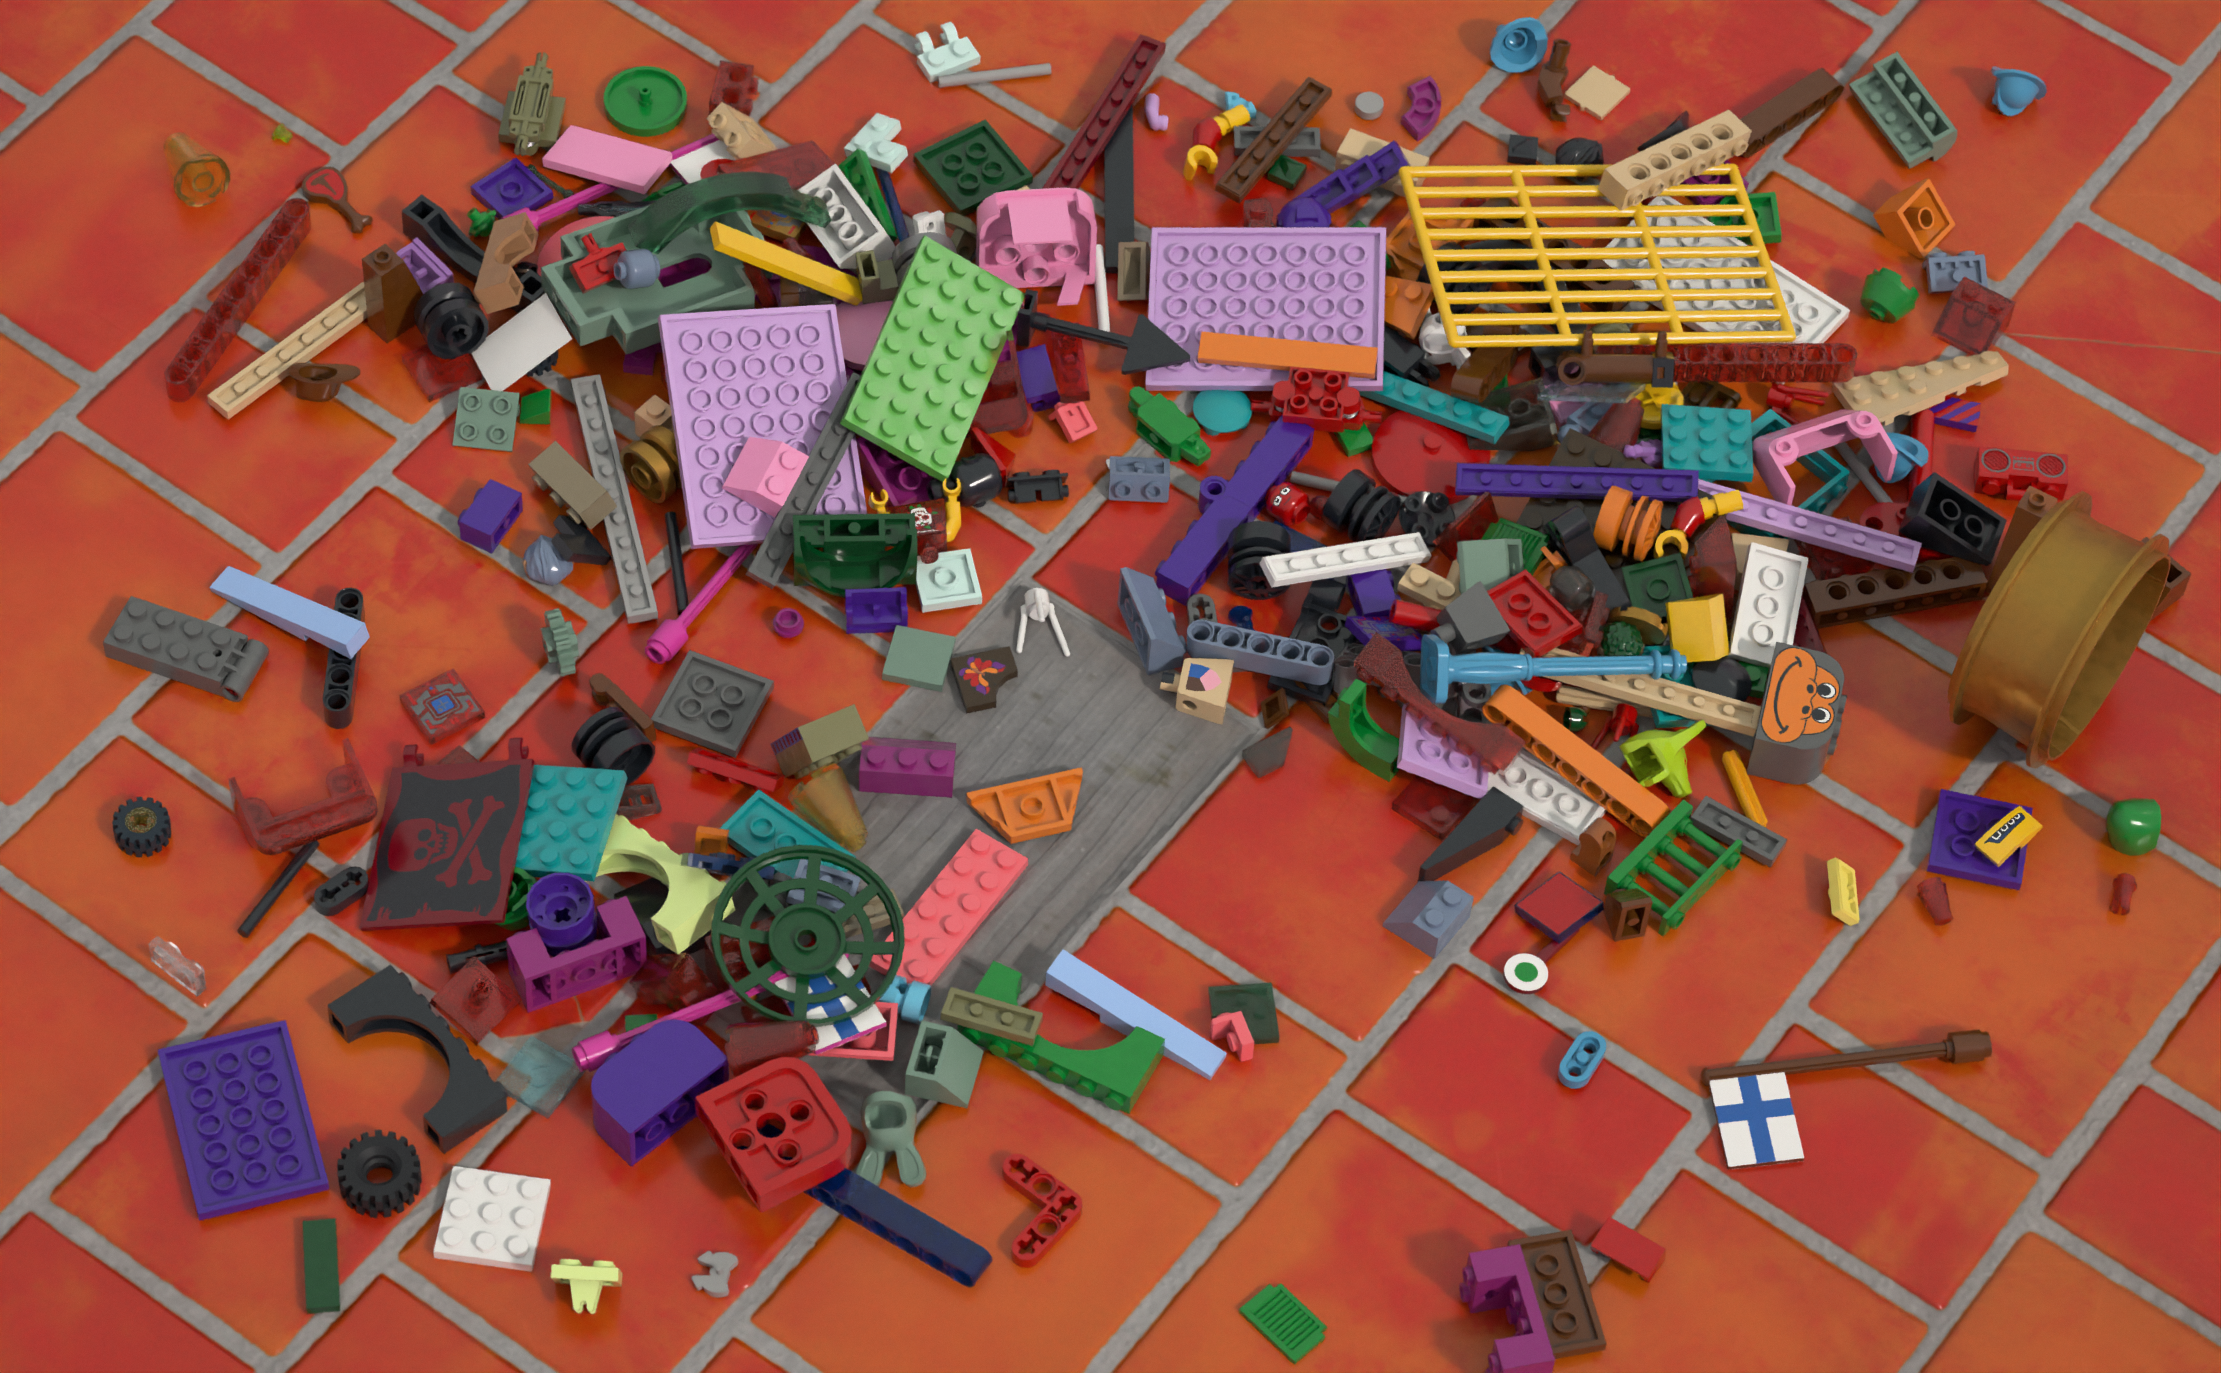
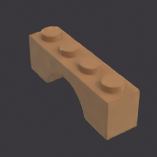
(508, 243)

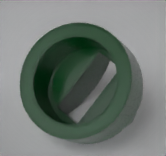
(1574, 719)

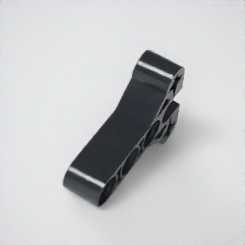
(1576, 544)

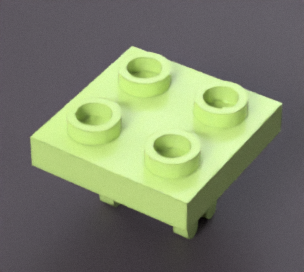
(586, 1281)

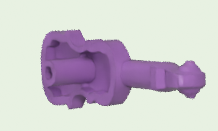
(1648, 451)

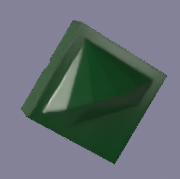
(1287, 172)

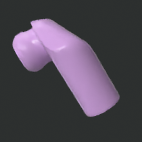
(1156, 121)

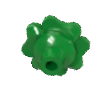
(481, 222)

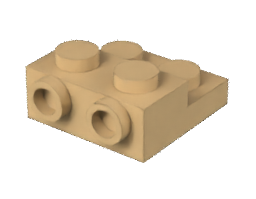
(739, 132)

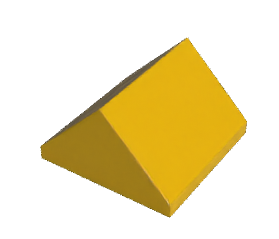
(1698, 628)

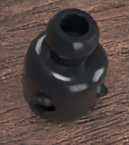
(978, 479)

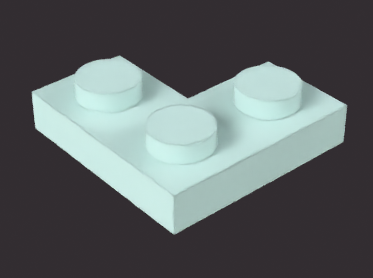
(876, 142)

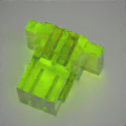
(281, 133)

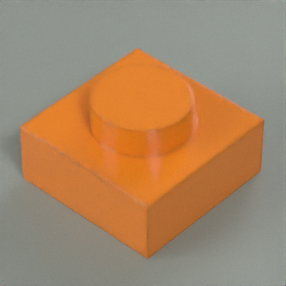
(711, 840)

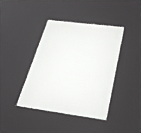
(521, 344)

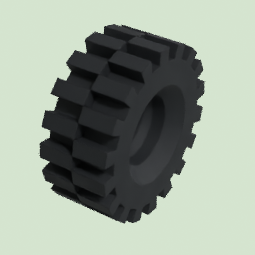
(379, 1153)

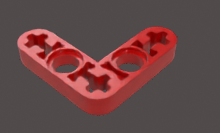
(1049, 1203)

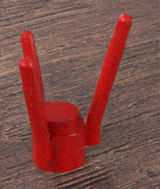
(1783, 396)
(1621, 723)

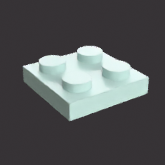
(948, 581)

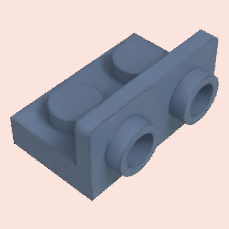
(1946, 272)
(1139, 479)

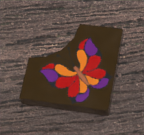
(982, 675)

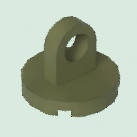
(964, 233)

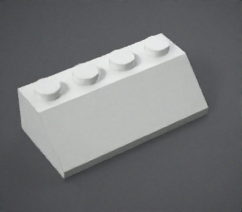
(852, 223)

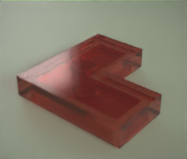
(437, 378)

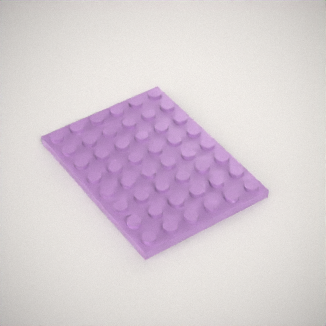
(1269, 285)
(758, 378)

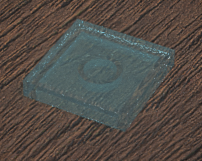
(540, 1076)

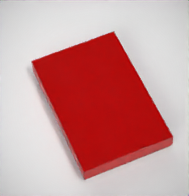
(1533, 615)

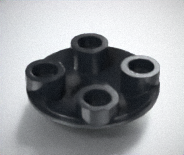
(1426, 514)
(1723, 678)

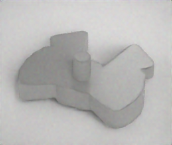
(721, 1265)

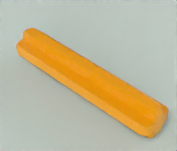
(1743, 787)

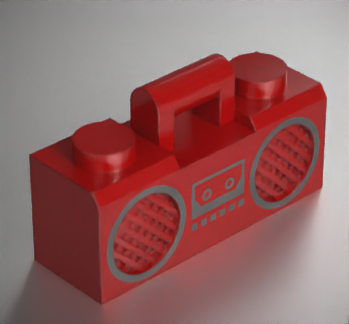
(2014, 470)

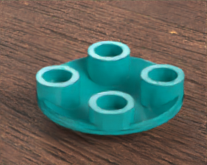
(1222, 411)

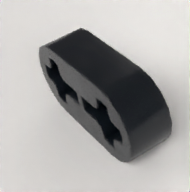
(341, 891)

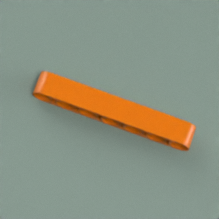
(1576, 761)

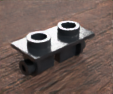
(1048, 483)

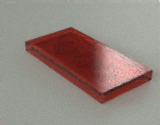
(797, 163)

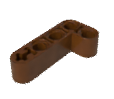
(1485, 366)

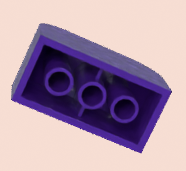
(652, 1087)

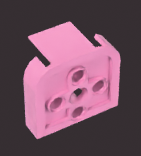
(1053, 219)

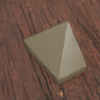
(1133, 271)

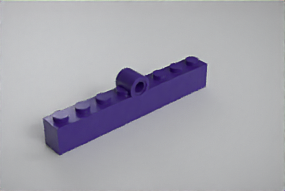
(1230, 504)

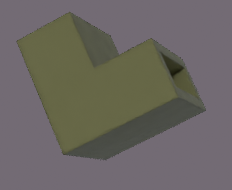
(876, 279)

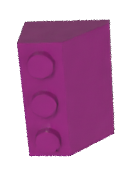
(907, 767)

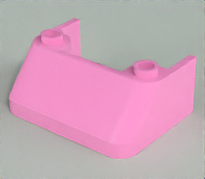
(1783, 447)

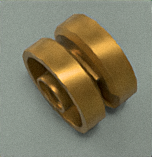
(653, 464)

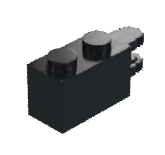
(1407, 359)

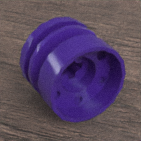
(562, 912)

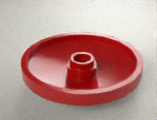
(1421, 456)

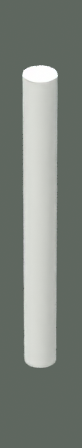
(1101, 290)

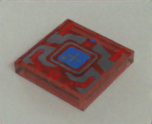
(442, 706)

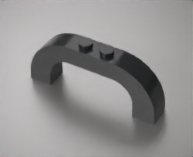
(1542, 358)

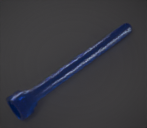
(893, 204)

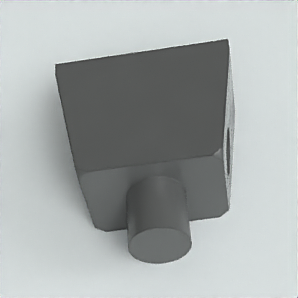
(1471, 621)

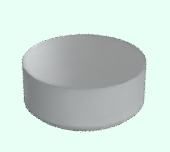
(1369, 105)

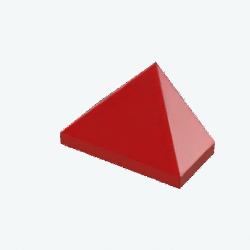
(986, 444)

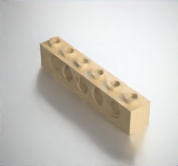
(1674, 160)

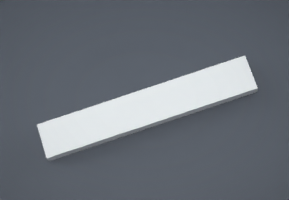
(1345, 559)

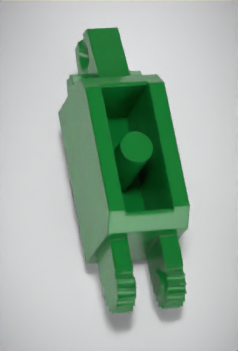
(1167, 427)

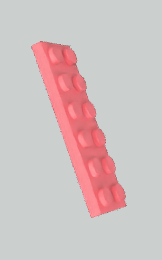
(954, 907)

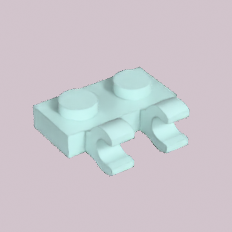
(948, 59)

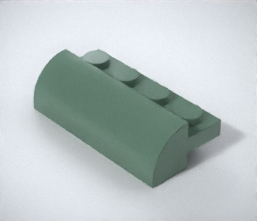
(1904, 111)

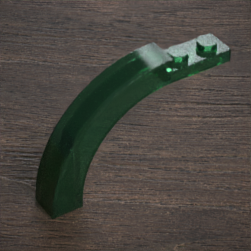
(720, 195)

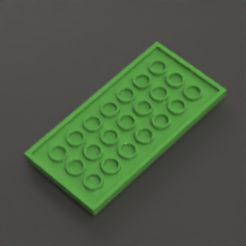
(933, 359)

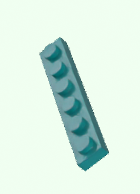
(1440, 408)

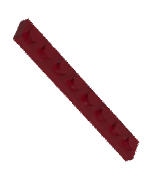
(1107, 114)

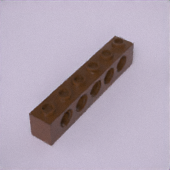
(1560, 264)
(1894, 591)

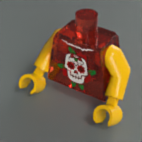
(934, 520)

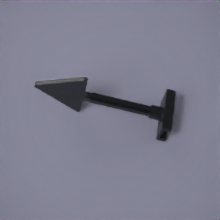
(1146, 348)

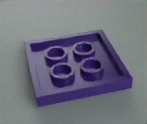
(1958, 826)

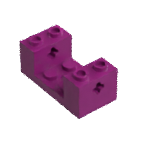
(611, 957)
(1501, 1280)

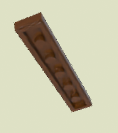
(1273, 140)

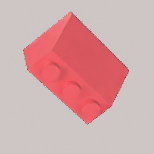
(875, 1045)

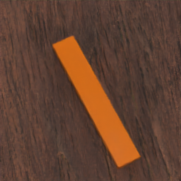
(1286, 353)

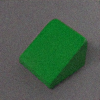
(536, 408)

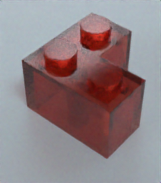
(673, 982)

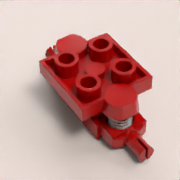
(1318, 400)

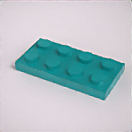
(767, 825)

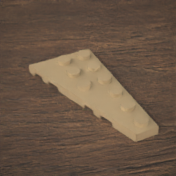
(1918, 387)

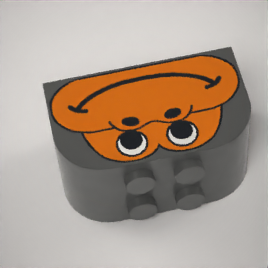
(1798, 715)

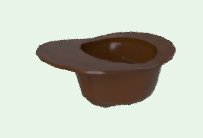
(319, 381)

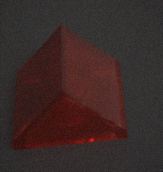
(1468, 526)

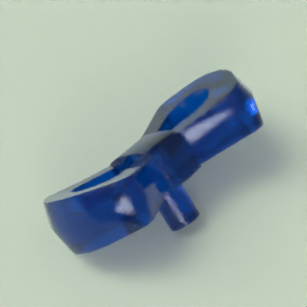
(1241, 617)

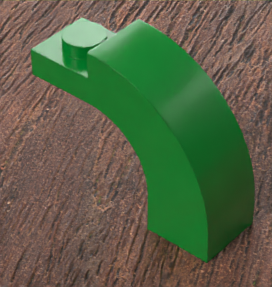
(1361, 735)

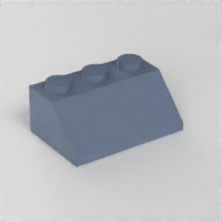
(1149, 622)

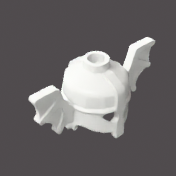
(1434, 341)

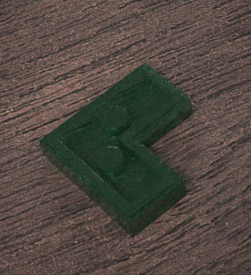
(1254, 1002)

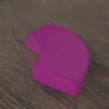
(1424, 108)

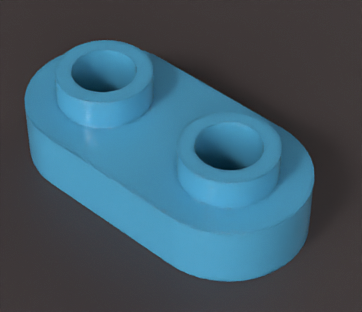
(1581, 1062)

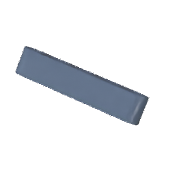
(1276, 649)

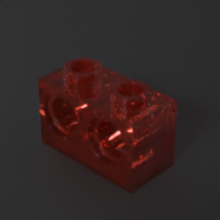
(734, 87)

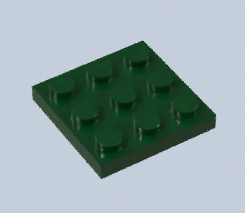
(972, 167)

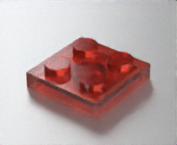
(1432, 806)

